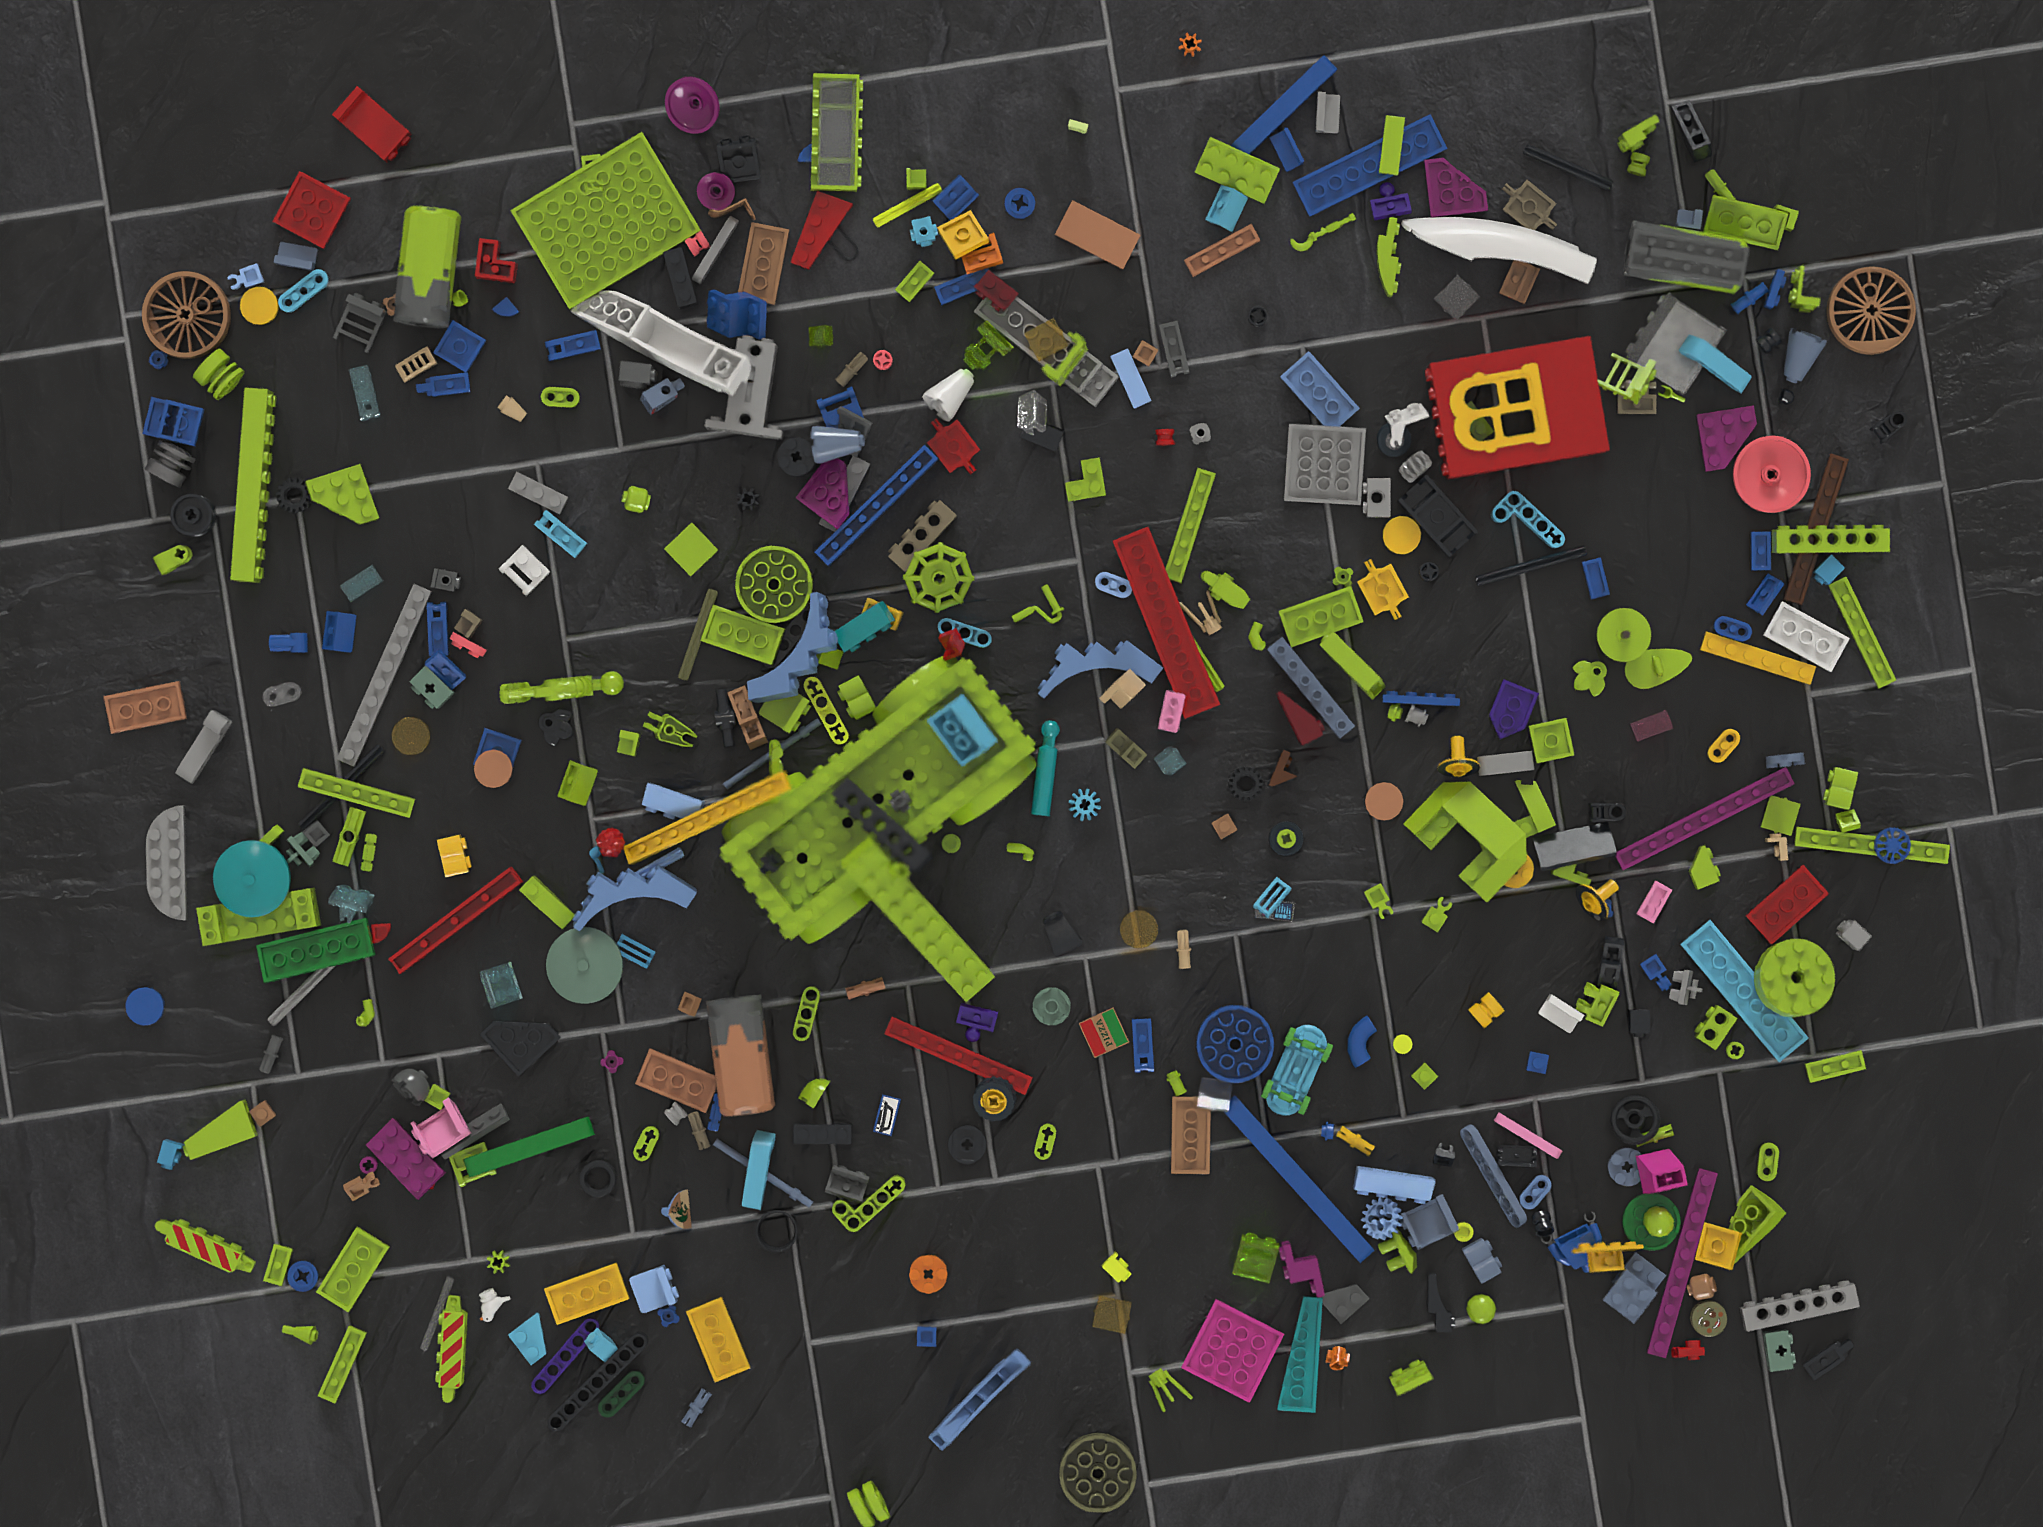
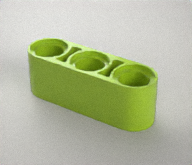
(800, 1020)

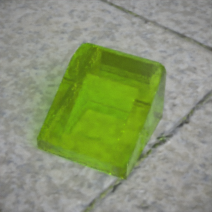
(820, 335)

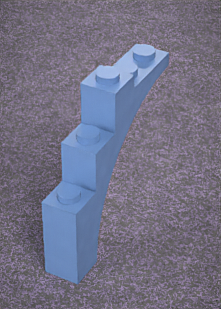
(1097, 658)
(803, 661)
(631, 885)
(978, 1398)

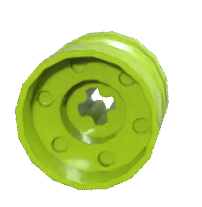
(222, 377)

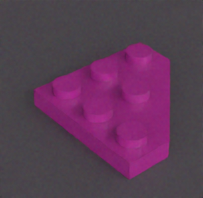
(1451, 190)
(1723, 434)
(828, 492)

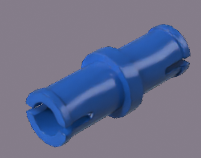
(1749, 298)

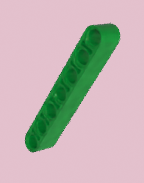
(528, 1146)

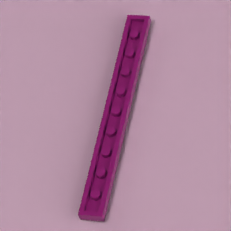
(1704, 818)
(1682, 1263)

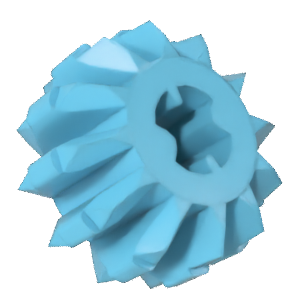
(1090, 807)

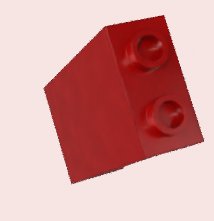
(372, 124)

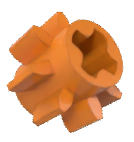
(1192, 49)
(1337, 1358)

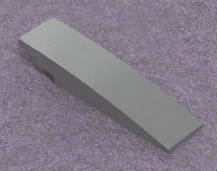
(1089, 377)

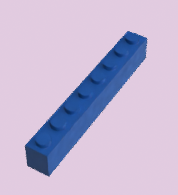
(876, 505)

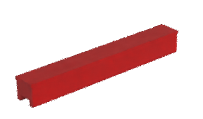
(455, 920)

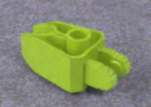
(1224, 588)
(666, 729)

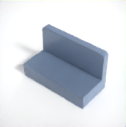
(296, 256)

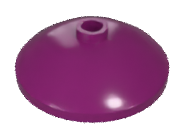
(684, 110)

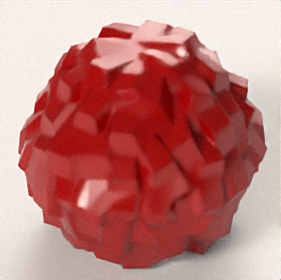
(610, 842)

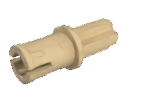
(1183, 949)

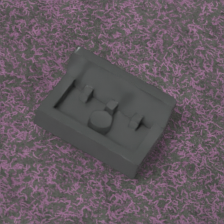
(847, 1184)

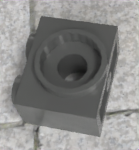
(637, 375)

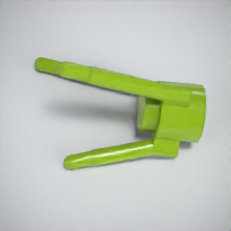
(1159, 1378)

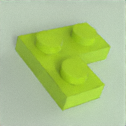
(1091, 485)

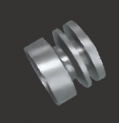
(170, 463)

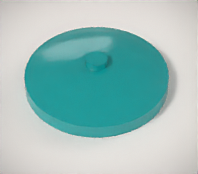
(251, 878)

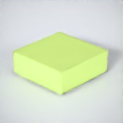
(1078, 126)

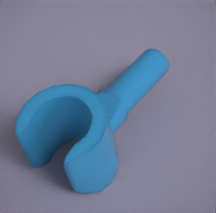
(595, 853)

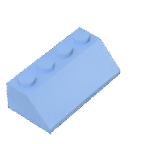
(1393, 1183)

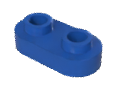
(1732, 628)

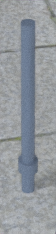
(803, 732)
(794, 1193)

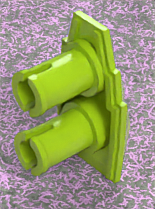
(1407, 1255)

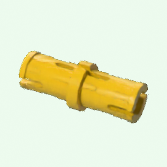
(1355, 1140)

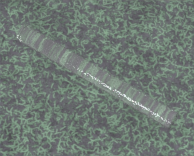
(438, 1309)

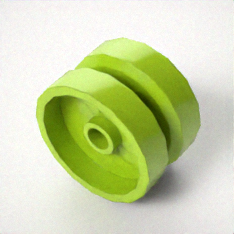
(871, 1503)

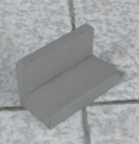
(1327, 113)

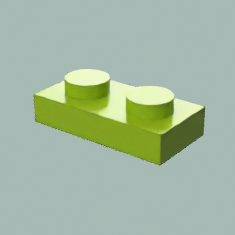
(914, 281)
(1479, 427)
(278, 1264)

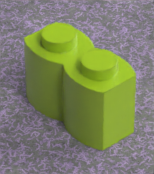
(857, 698)
(1840, 788)

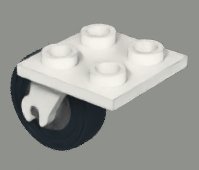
(1394, 436)

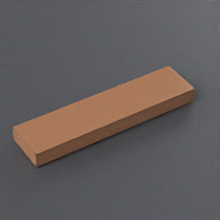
(1222, 250)

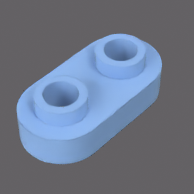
(1113, 585)

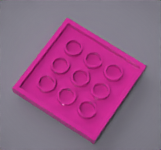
(1232, 1350)

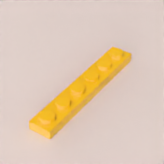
(1758, 658)

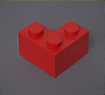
(488, 263)

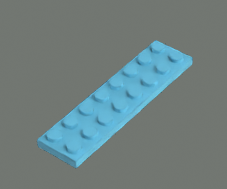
(1736, 984)

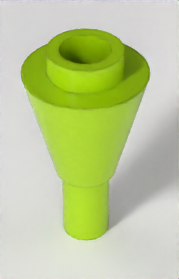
(305, 1333)

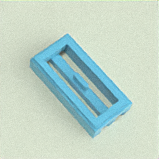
(1262, 909)

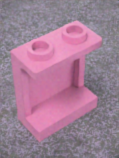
(1171, 711)
(441, 1130)

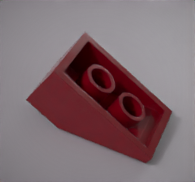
(1302, 723)

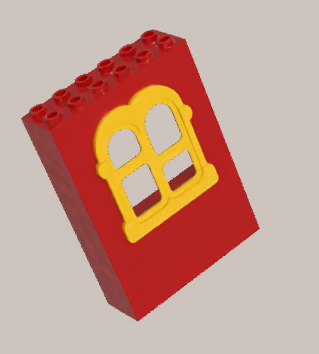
(1562, 401)

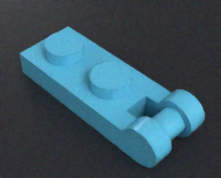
(561, 534)

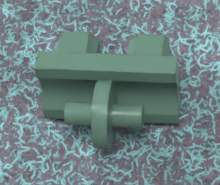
(308, 856)

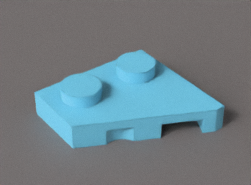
(530, 1339)

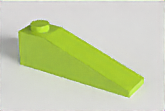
(1754, 1218)

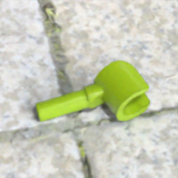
(1669, 393)

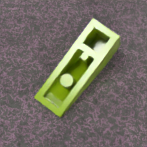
(547, 902)

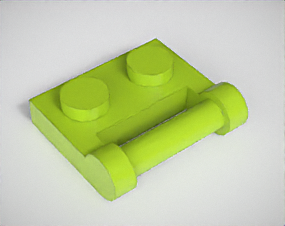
(775, 753)
(458, 1164)

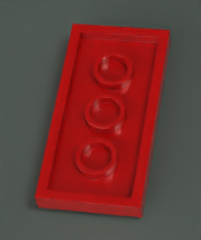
(1787, 904)

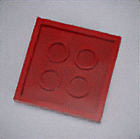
(311, 210)

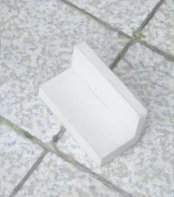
(1560, 1013)

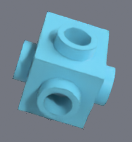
(920, 225)

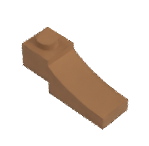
(747, 717)

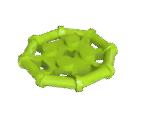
(928, 573)

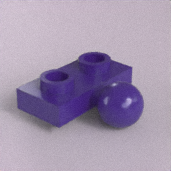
(1390, 205)
(976, 1018)

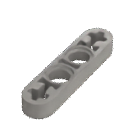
(715, 250)

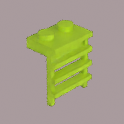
(1639, 383)

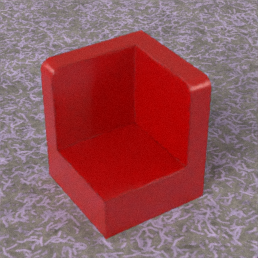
(952, 644)

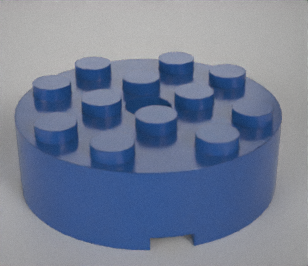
(1235, 1023)

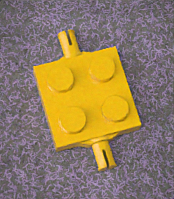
(1382, 589)

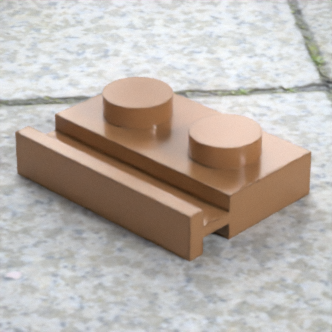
(1519, 281)

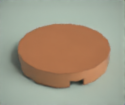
(493, 768)
(1384, 801)

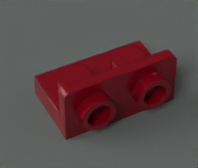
(996, 291)

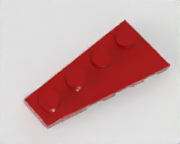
(822, 221)

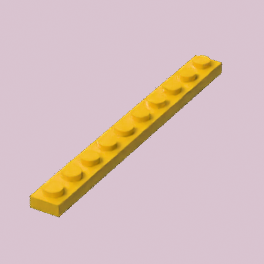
(707, 817)

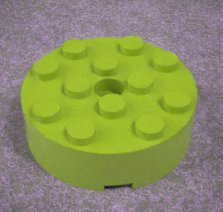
(793, 589)
(1813, 973)

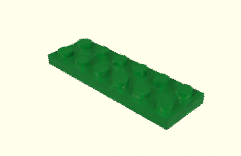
(315, 950)

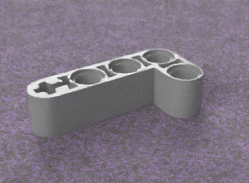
(203, 747)

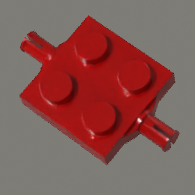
(953, 446)

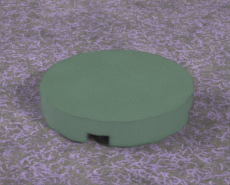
(1051, 1006)

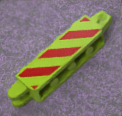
(205, 1247)
(452, 1348)

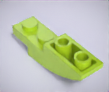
(1388, 265)

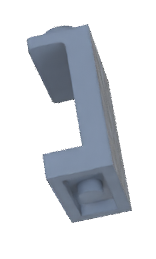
(1429, 1222)

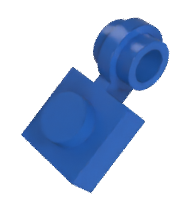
(1653, 968)

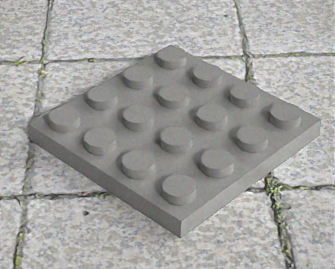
(1324, 464)

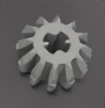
(1415, 466)

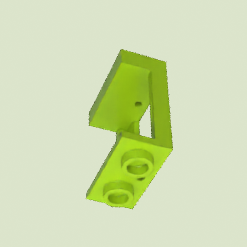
(1069, 362)

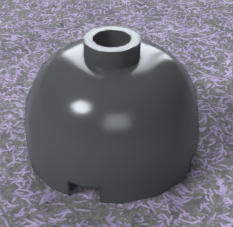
(412, 1085)

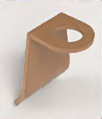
(716, 214)

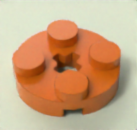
(930, 1284)

